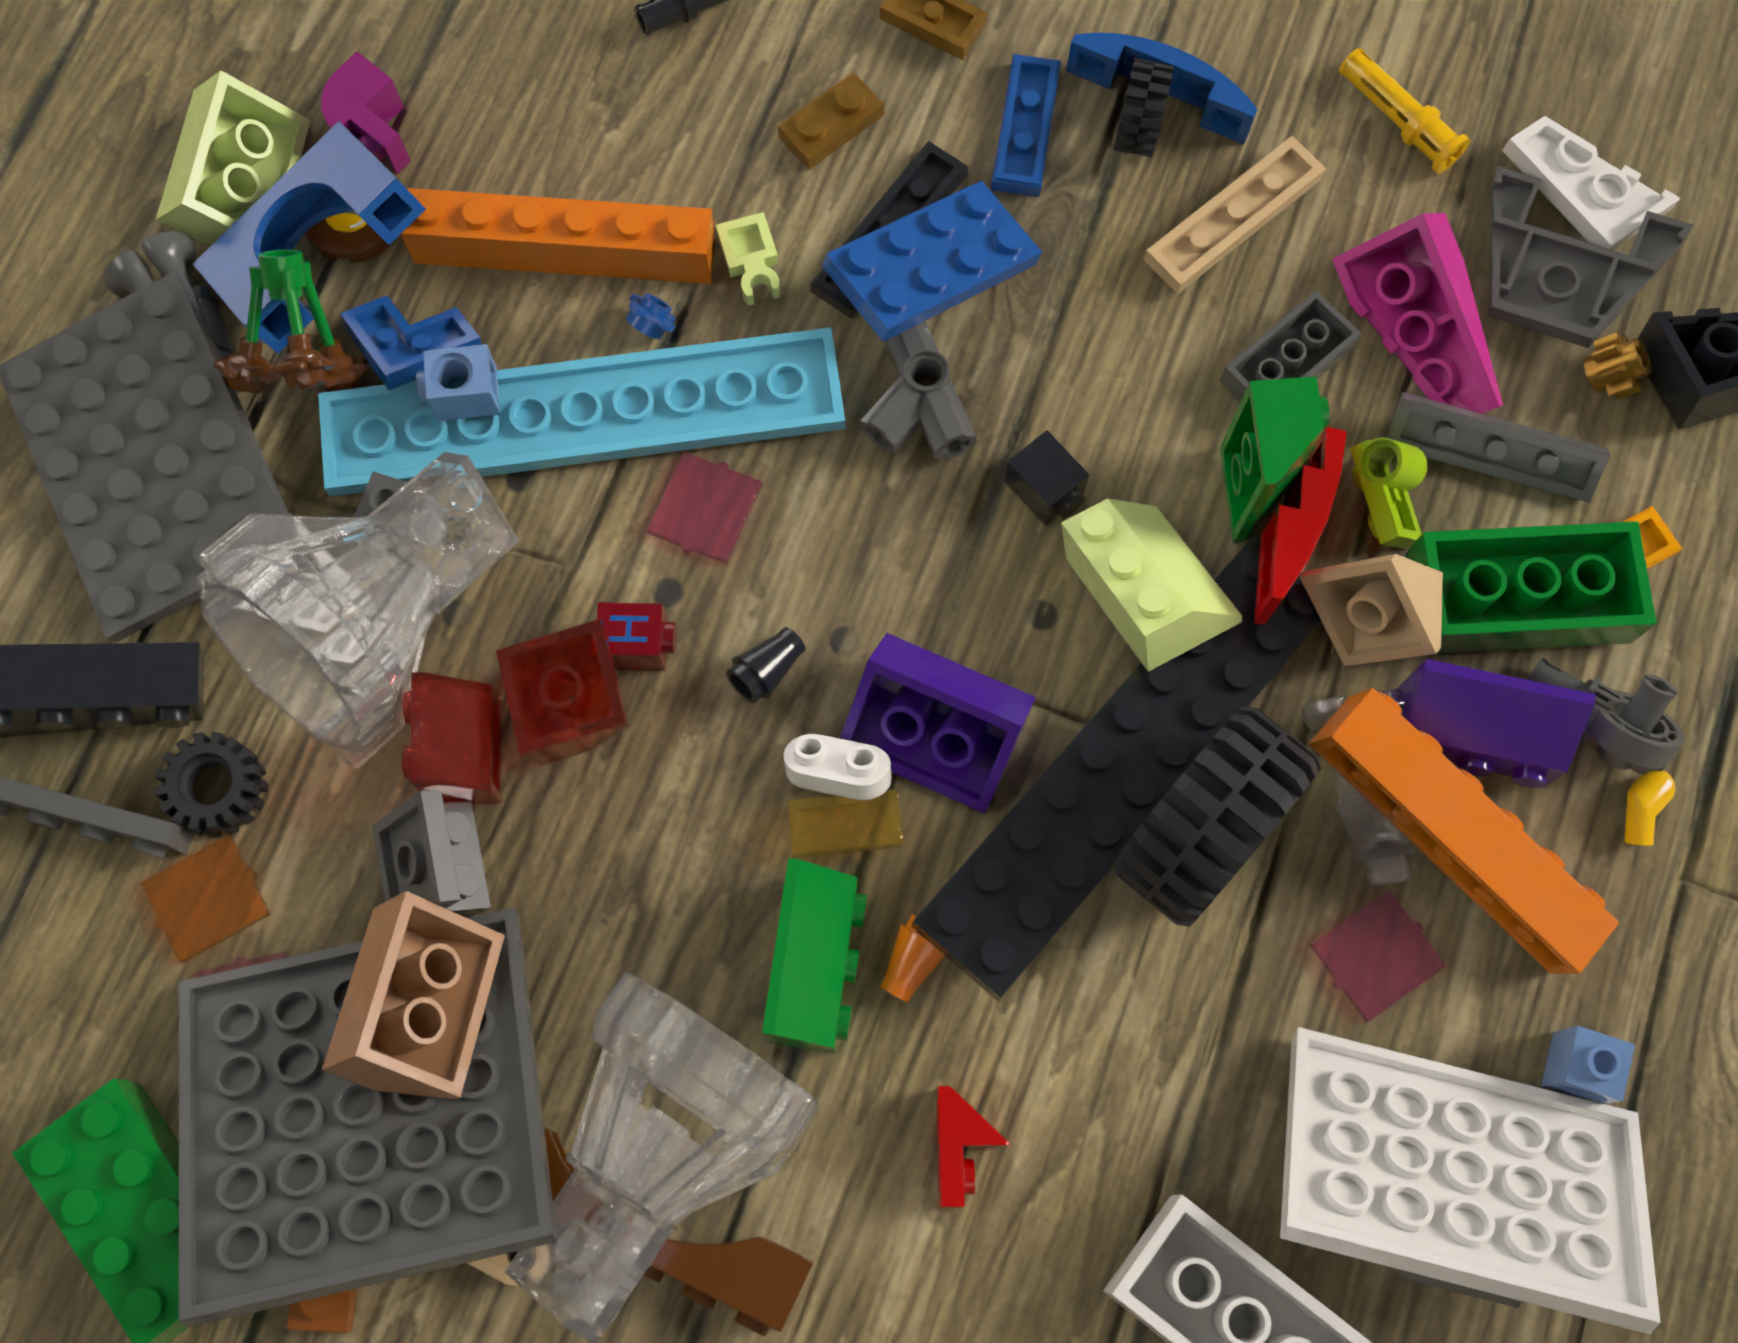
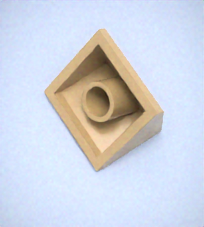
(1378, 608)

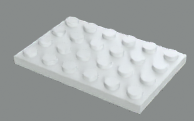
(1468, 1180)

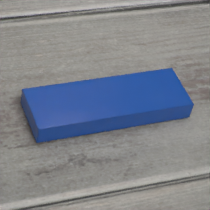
(1026, 125)

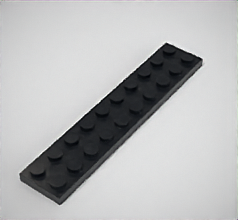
(1105, 785)

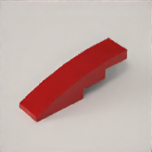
(1297, 525)

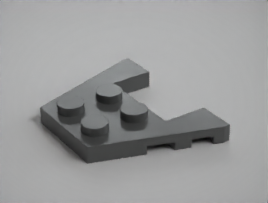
(1560, 281)

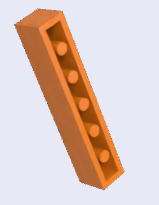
(562, 236)
(1465, 832)

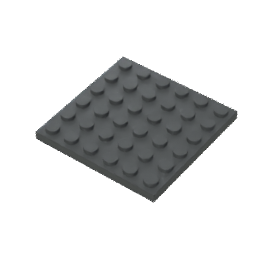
(333, 1186)

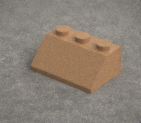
(414, 1000)

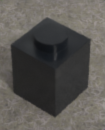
(1047, 478)

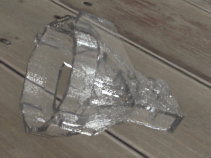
(346, 636)
(639, 1166)

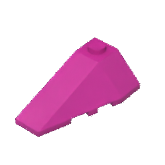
(1423, 307)

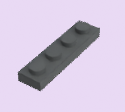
(1499, 447)
(95, 819)

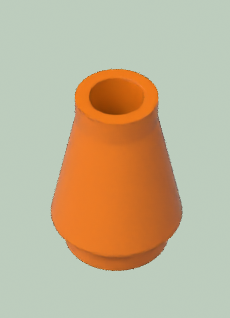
(910, 962)

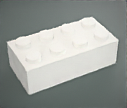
(1208, 1286)

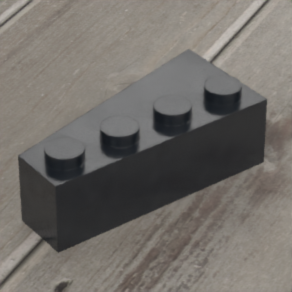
(1694, 363)
(99, 686)

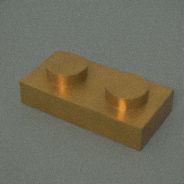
(942, 23)
(831, 120)

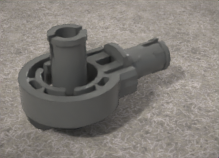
(1625, 727)

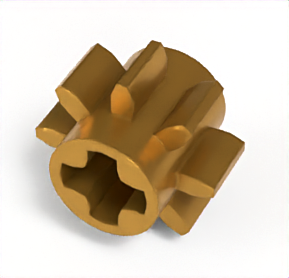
(1617, 365)

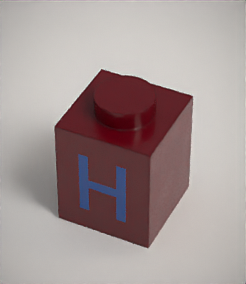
(638, 635)

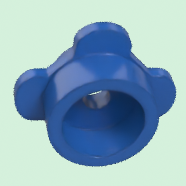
(650, 315)

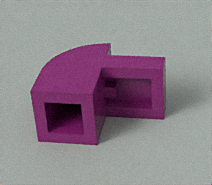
(364, 103)

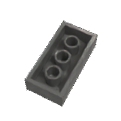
(1298, 346)

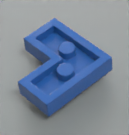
(395, 346)

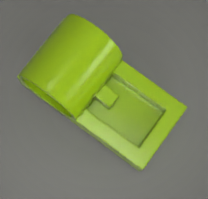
(1387, 495)

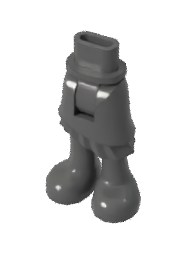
(168, 253)

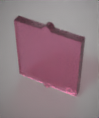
(705, 507)
(1377, 956)

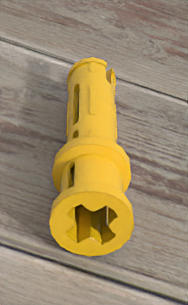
(1419, 124)

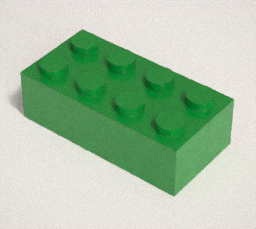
(1539, 586)
(115, 1195)

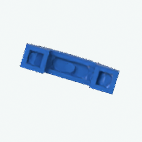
(1106, 55)

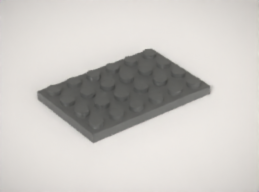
(139, 449)

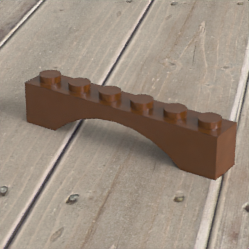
(748, 1275)

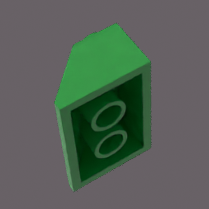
(1268, 446)
(813, 958)

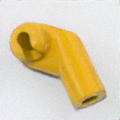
(1644, 802)

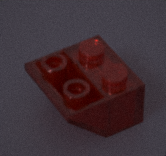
(453, 738)

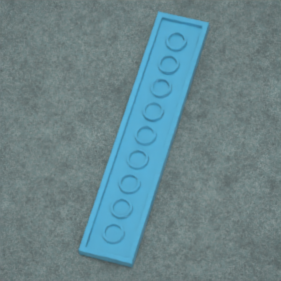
(593, 410)

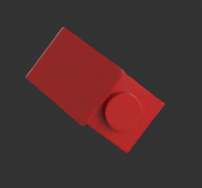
(959, 1128)

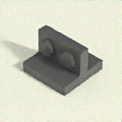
(433, 853)

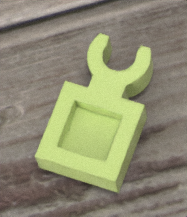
(750, 253)

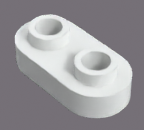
(837, 766)

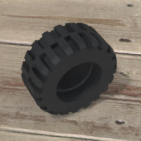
(1216, 815)

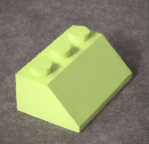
(228, 156)
(1146, 580)

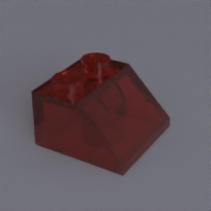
(562, 692)

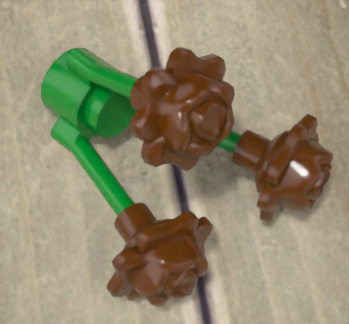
(247, 371)

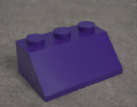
(937, 720)
(1497, 721)

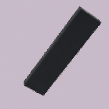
(924, 181)

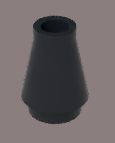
(763, 667)

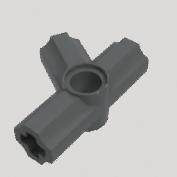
(913, 405)

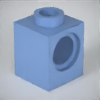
(475, 397)
(1588, 1065)

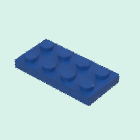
(931, 260)

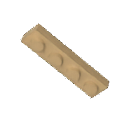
(1234, 214)

